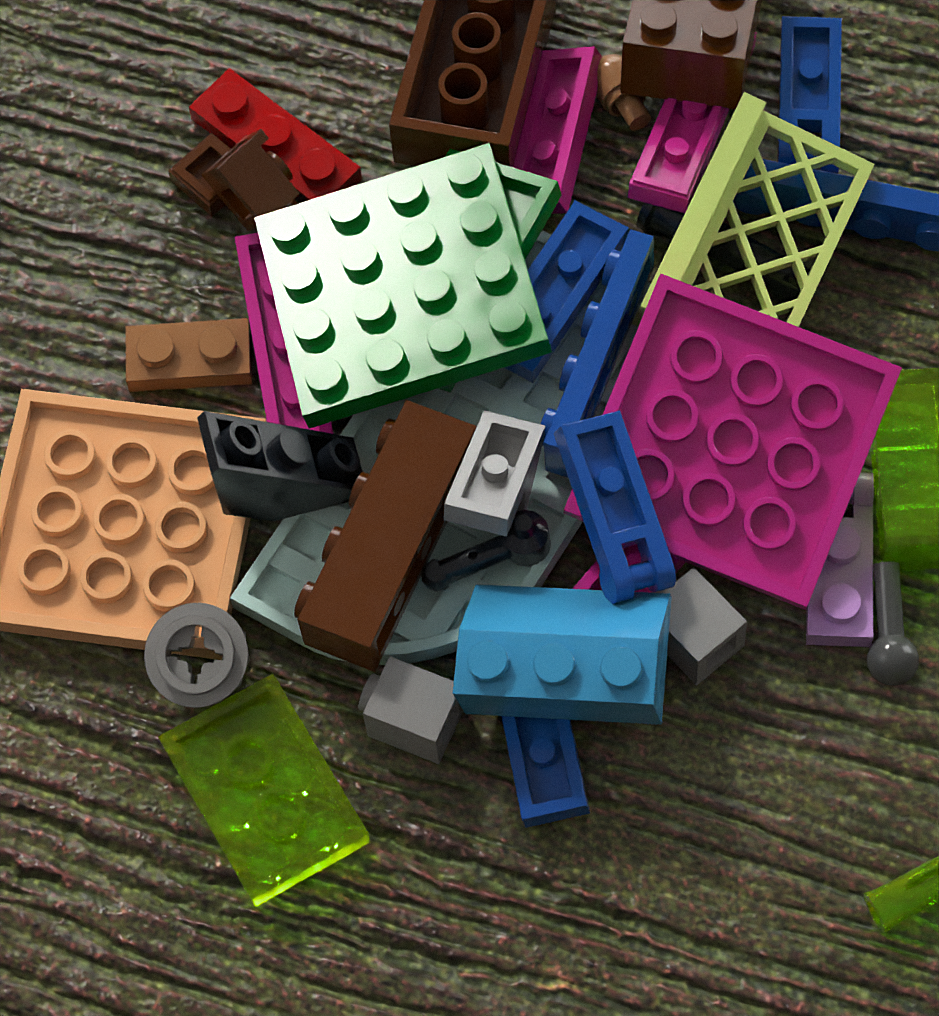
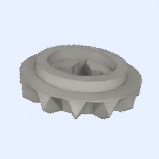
(178, 631)

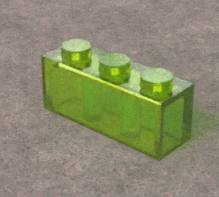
(907, 472)

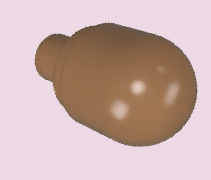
(618, 103)

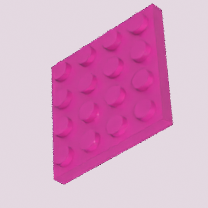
(746, 435)

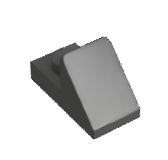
(495, 474)

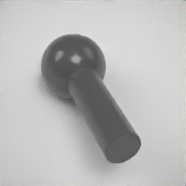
(892, 656)

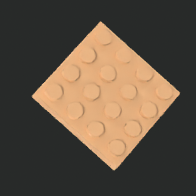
(110, 521)

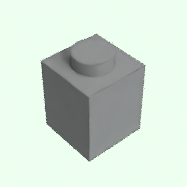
(702, 627)
(410, 709)

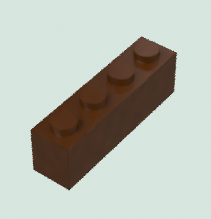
(386, 538)

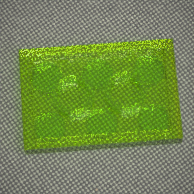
(264, 790)

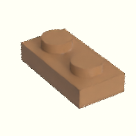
(188, 355)

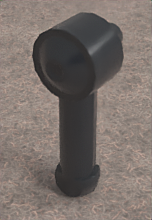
(525, 545)

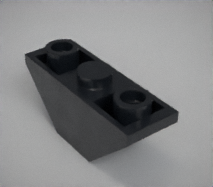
(276, 468)

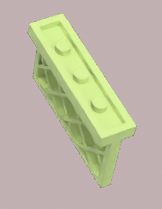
(715, 201)

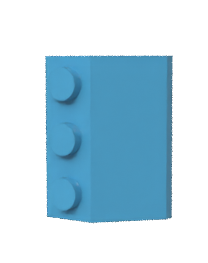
(563, 654)

